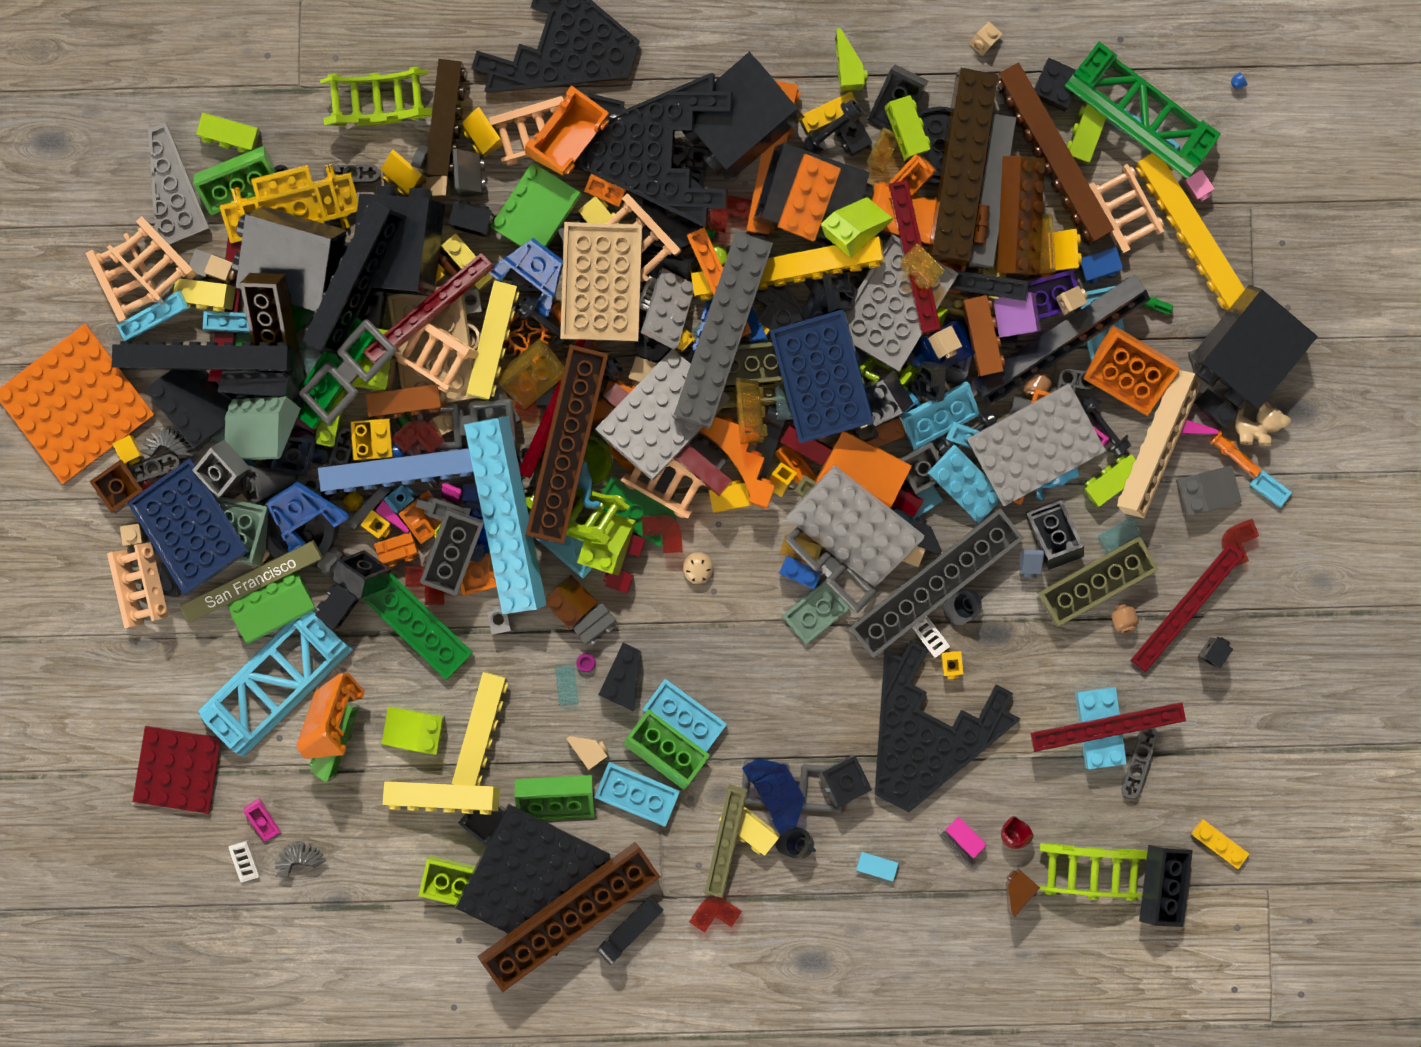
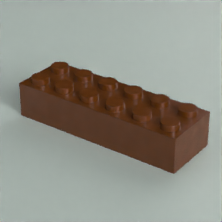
(1020, 215)

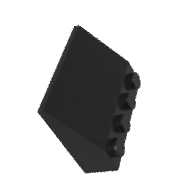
(191, 404)

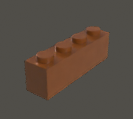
(983, 336)
(406, 400)

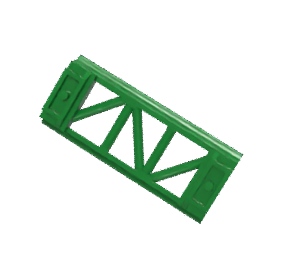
(1200, 138)

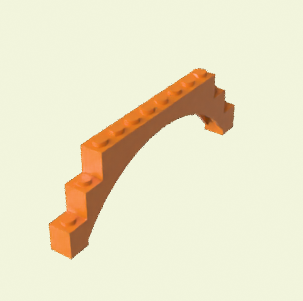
(726, 436)

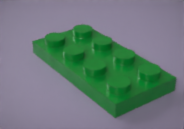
(640, 506)

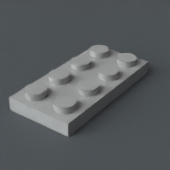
(668, 308)

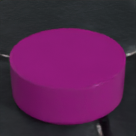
(585, 662)

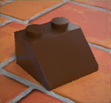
(116, 486)
(570, 601)

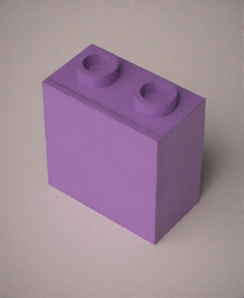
(1016, 316)

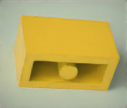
(732, 498)

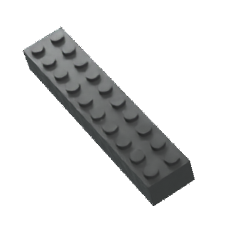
(722, 330)
(936, 583)

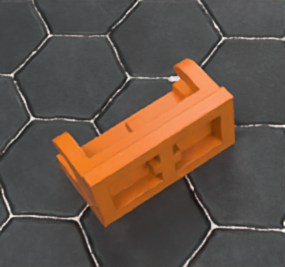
(916, 171)
(605, 190)

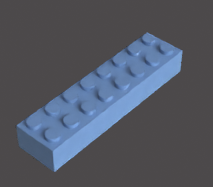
(395, 469)

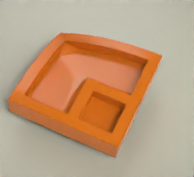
(418, 522)

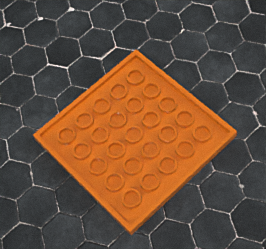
(74, 404)

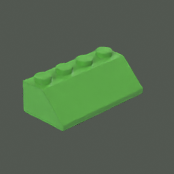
(216, 182)
(271, 607)
(666, 749)
(556, 797)

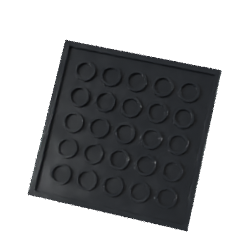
(525, 870)

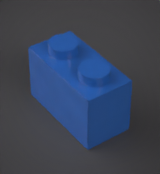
(1100, 265)
(800, 572)

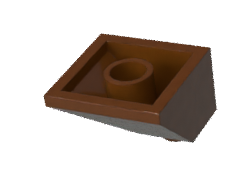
(1019, 891)

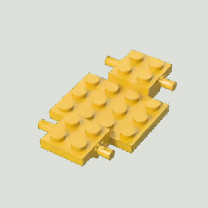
(295, 194)

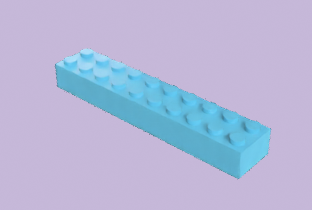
(505, 515)

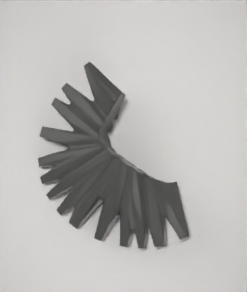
(168, 441)
(298, 856)

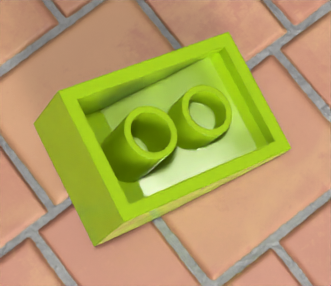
(849, 66)
(855, 225)
(609, 556)
(413, 730)

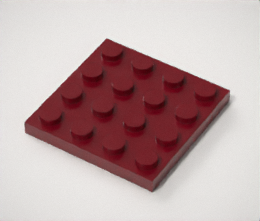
(177, 769)

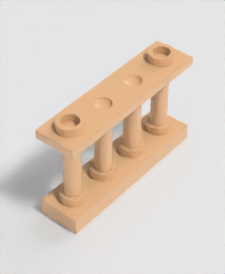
(518, 117)
(655, 234)
(1123, 242)
(156, 244)
(106, 276)
(449, 343)
(680, 509)
(125, 586)

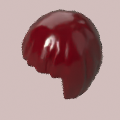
(1016, 833)

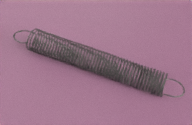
(962, 852)

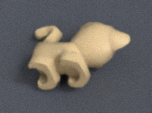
(1268, 421)

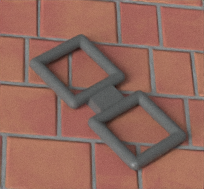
(347, 372)
(460, 421)
(832, 570)
(802, 782)

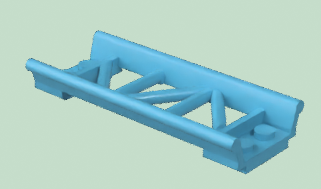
(235, 732)

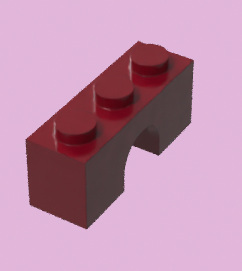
(623, 581)

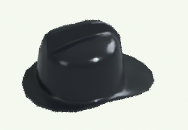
(962, 607)
(795, 843)

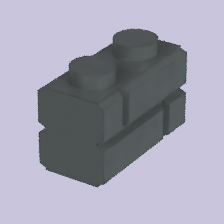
(594, 624)

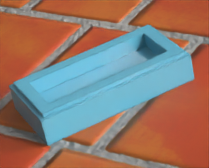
(1270, 488)
(877, 866)

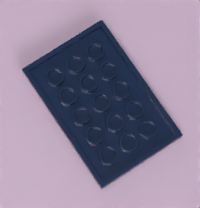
(822, 376)
(187, 527)

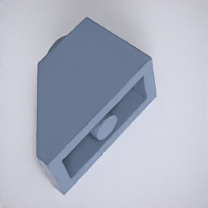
(1031, 562)

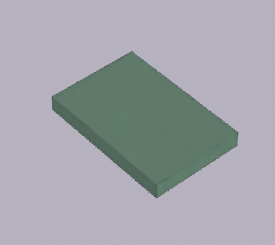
(815, 612)

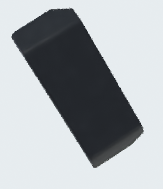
(672, 263)

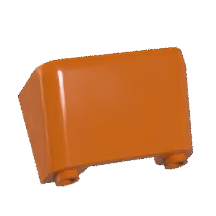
(567, 132)
(923, 208)
(321, 728)

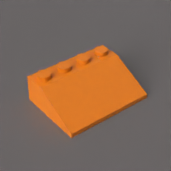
(1131, 370)
(868, 466)

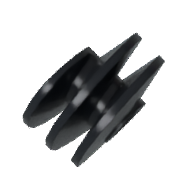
(646, 352)

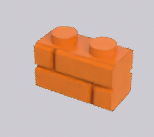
(397, 549)

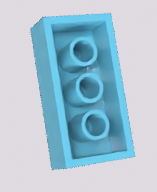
(1095, 705)

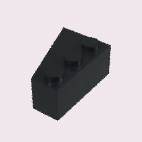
(622, 677)

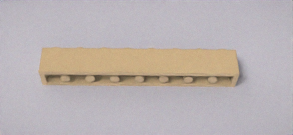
(1159, 444)

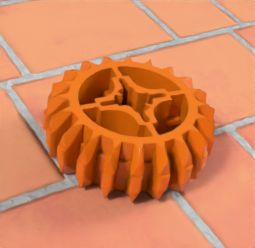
(516, 333)

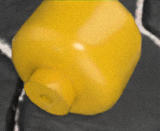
(353, 501)

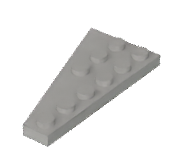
(174, 198)

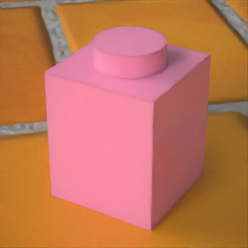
(1199, 186)

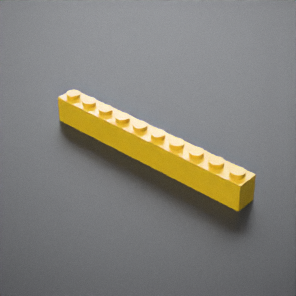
(1190, 230)
(805, 265)

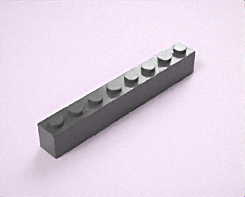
(999, 145)

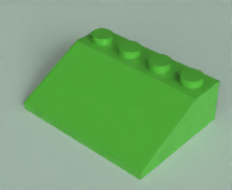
(535, 208)
(327, 767)

